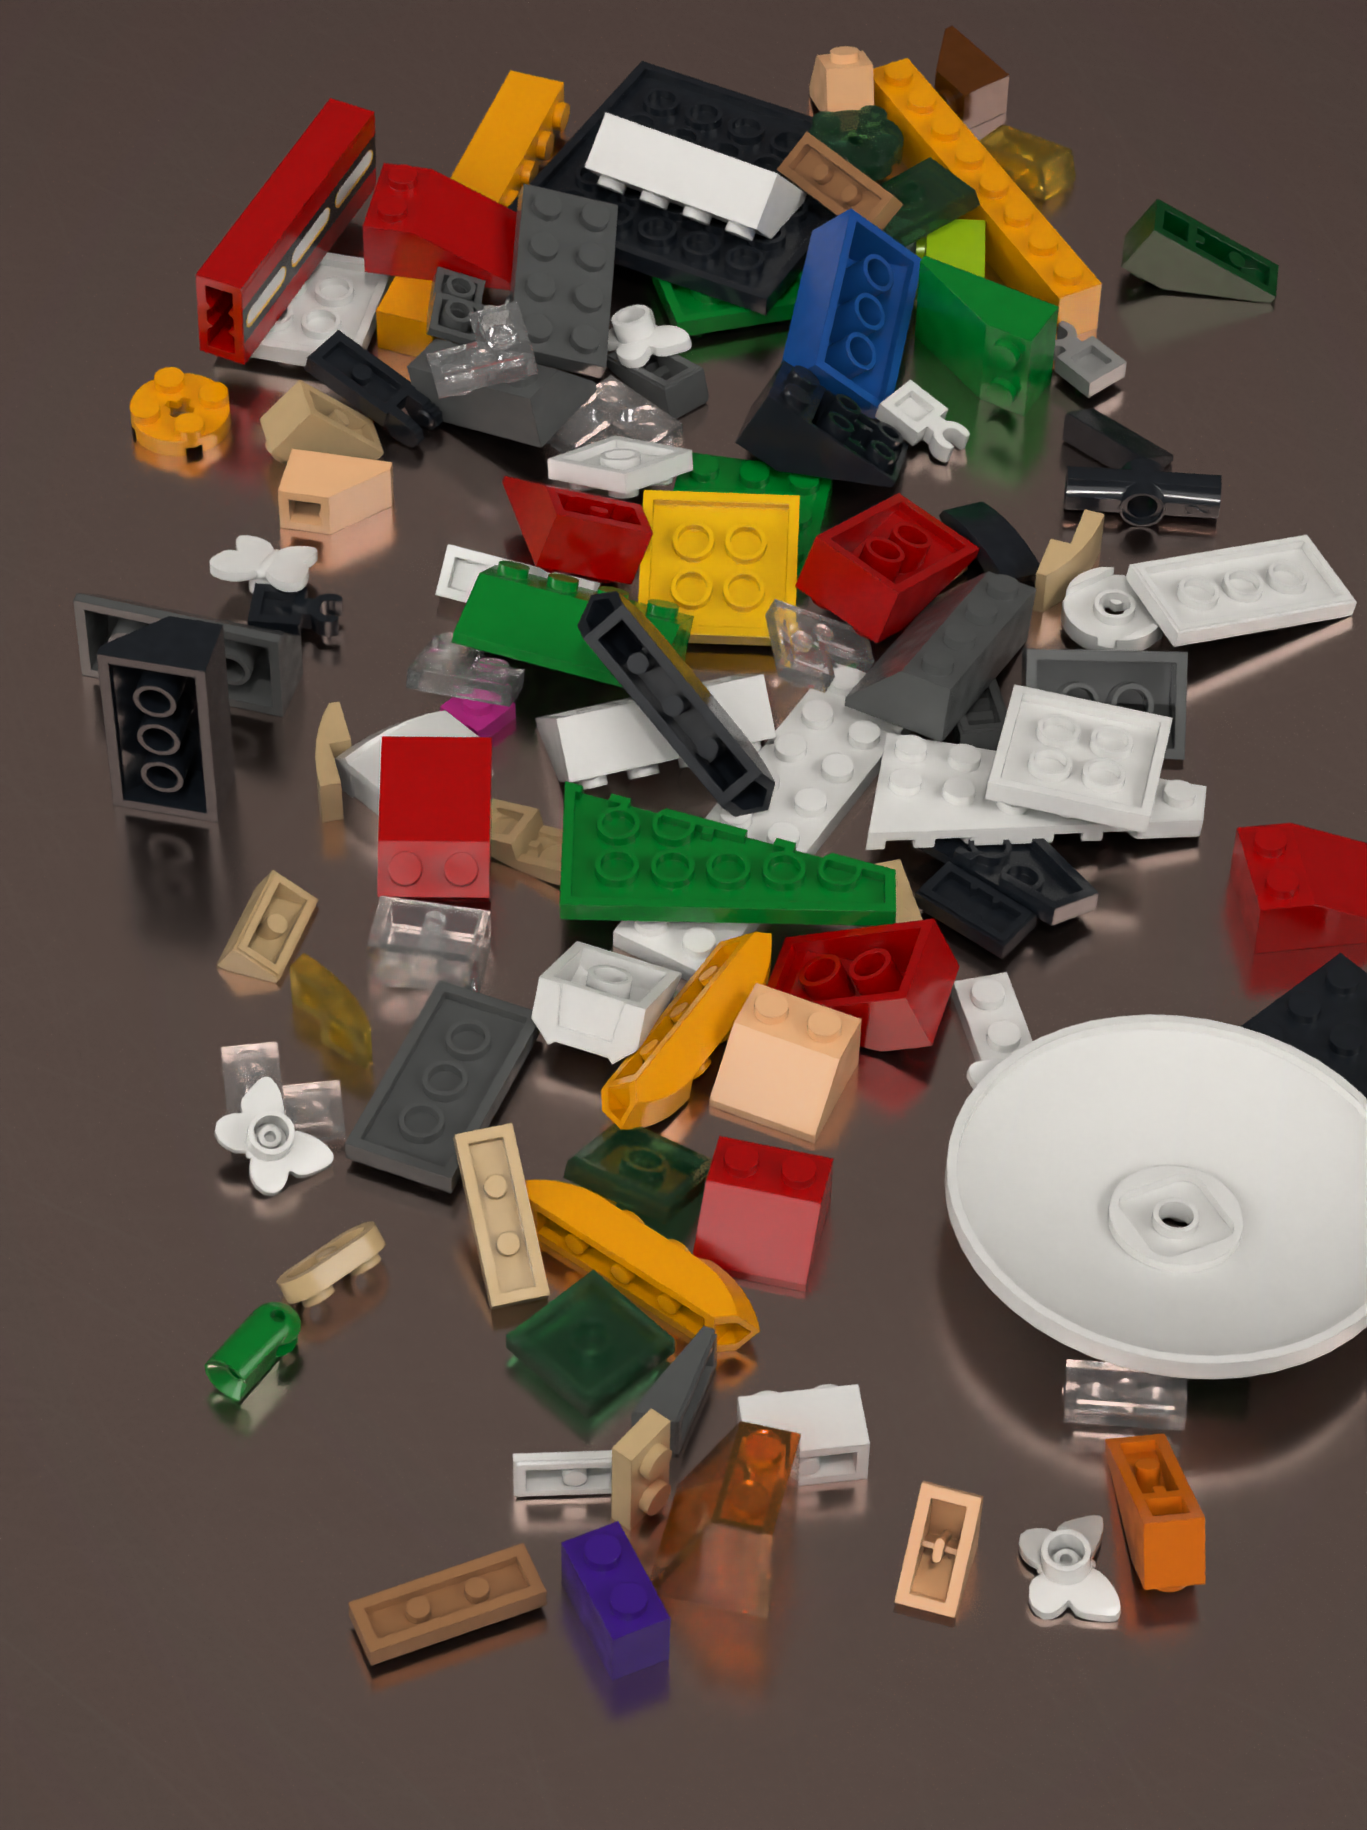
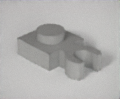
(1086, 363)

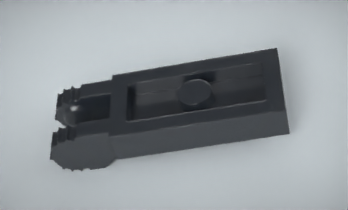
(374, 388)

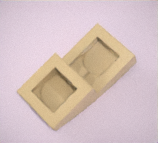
(1067, 560)
(331, 741)
(525, 842)

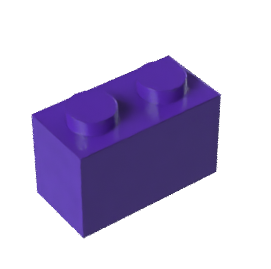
(615, 1600)

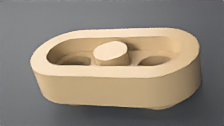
(349, 1252)

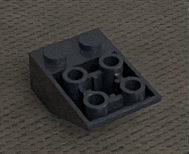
(819, 434)

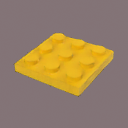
(721, 560)

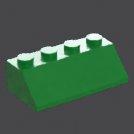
(539, 618)

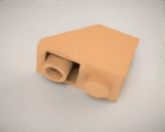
(332, 491)

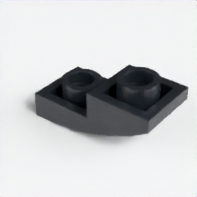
(999, 543)

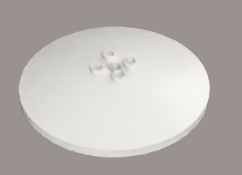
(1183, 1118)

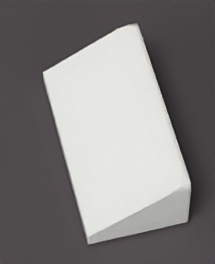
(562, 1473)

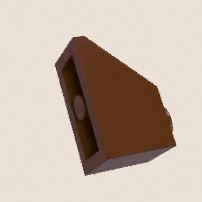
(970, 80)

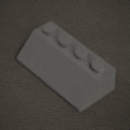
(947, 656)
(259, 661)

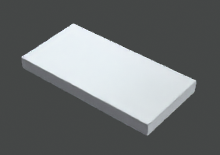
(1240, 590)

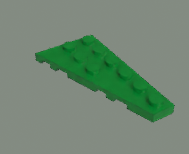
(694, 869)

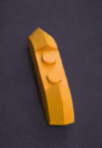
(678, 1048)
(641, 1262)

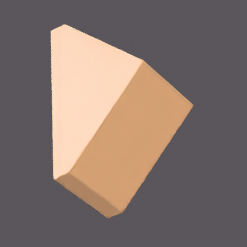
(940, 1549)

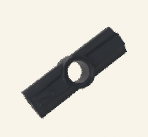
(1142, 492)

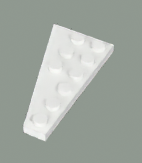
(940, 791)

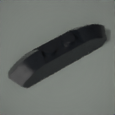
(677, 703)

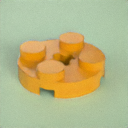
(172, 392)

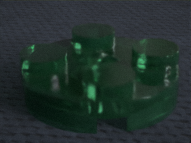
(870, 129)

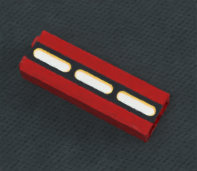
(286, 231)

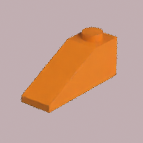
(1157, 1513)

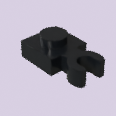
(295, 611)

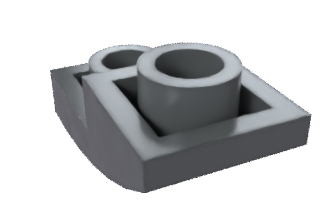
(450, 301)

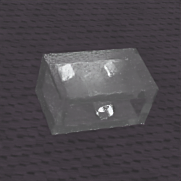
(428, 942)

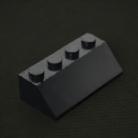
(168, 718)

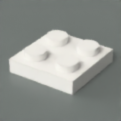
(620, 466)

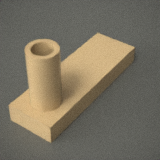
(501, 1216)

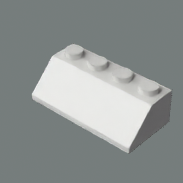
(693, 178)
(620, 737)

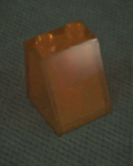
(732, 1523)

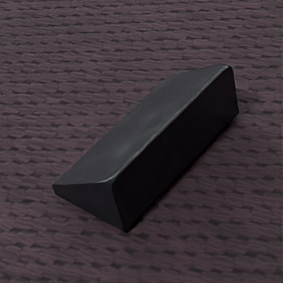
(1109, 440)

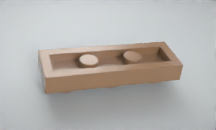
(837, 182)
(447, 1604)

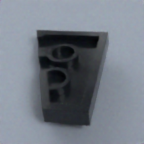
(1024, 872)

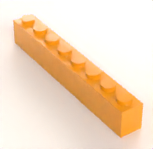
(497, 163)
(1018, 238)

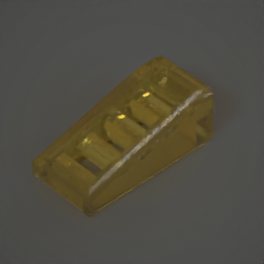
(1032, 161)

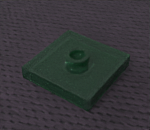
(929, 201)
(640, 1171)
(590, 1344)

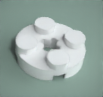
(1092, 627)

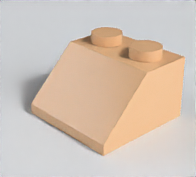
(786, 1062)

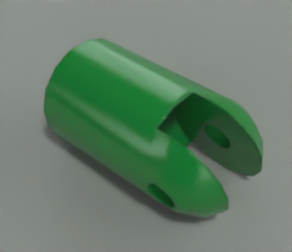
(253, 1349)

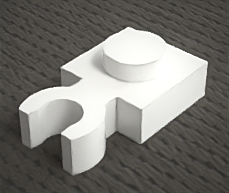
(920, 418)

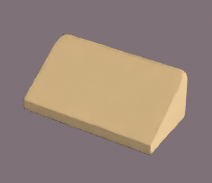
(268, 929)

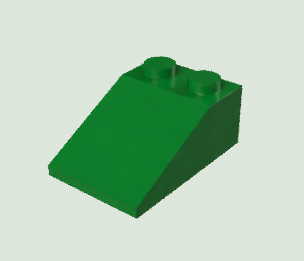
(987, 334)

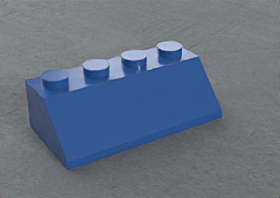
(853, 309)

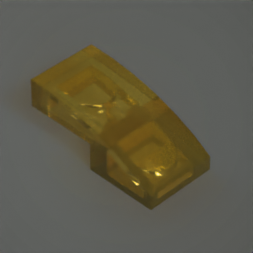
(340, 1015)

